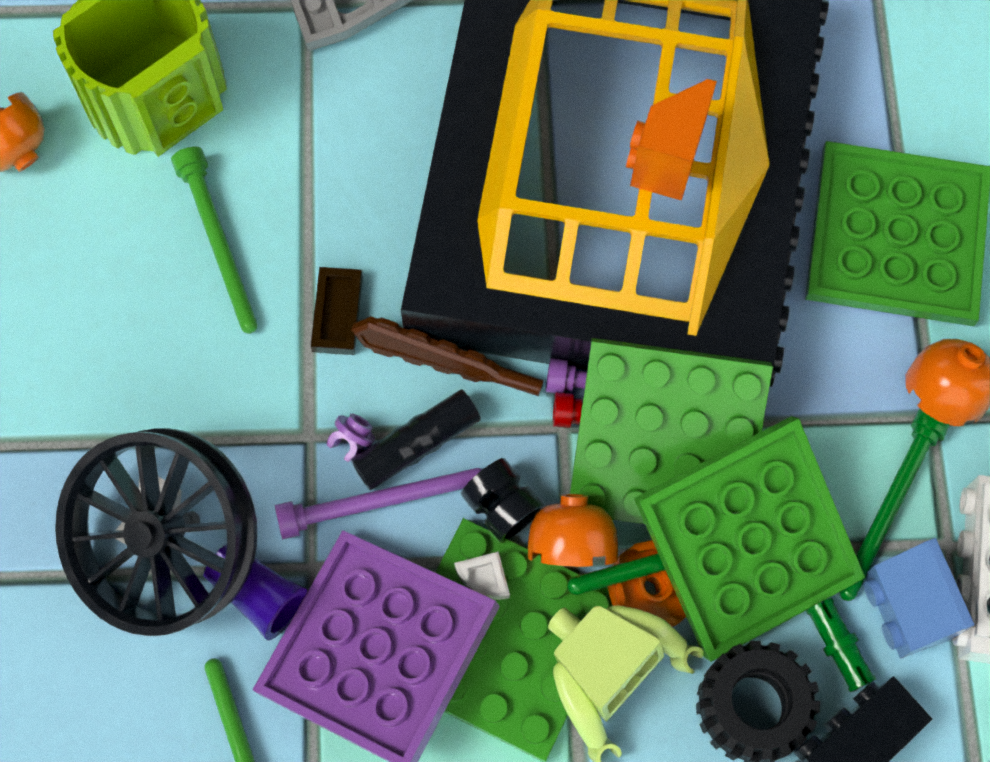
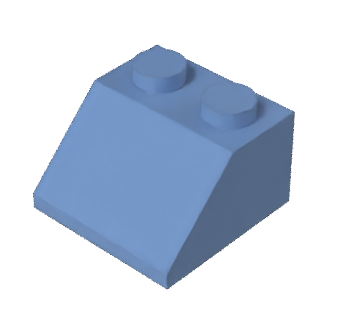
(917, 599)

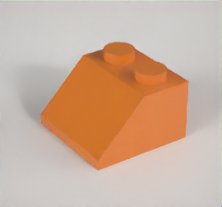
(669, 140)

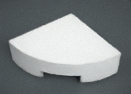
(484, 576)

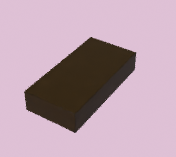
(336, 310)

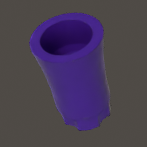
(265, 599)

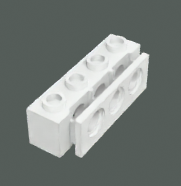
(975, 578)

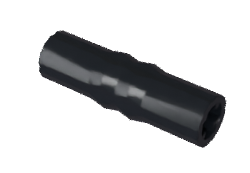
(415, 439)

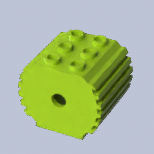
(142, 69)

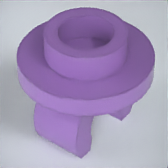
(355, 431)

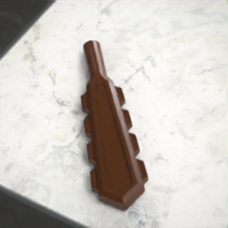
(443, 356)

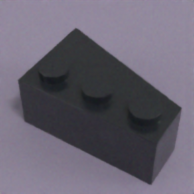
(872, 731)

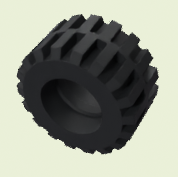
(784, 676)

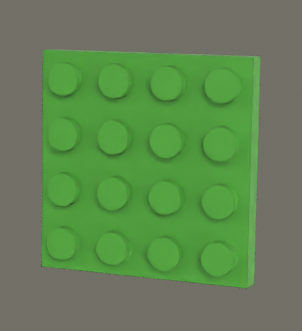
(899, 233)
(659, 415)
(750, 537)
(511, 678)

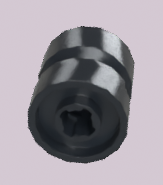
(501, 499)

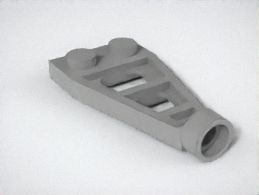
(324, 24)

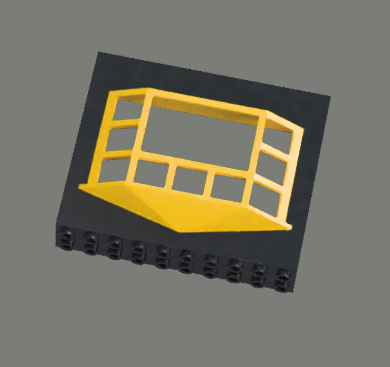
(749, 212)

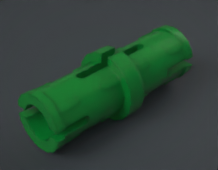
(841, 645)

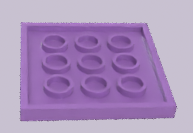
(376, 649)

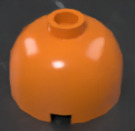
(19, 133)
(951, 381)
(573, 533)

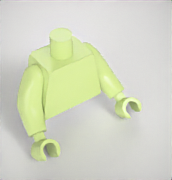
(606, 661)

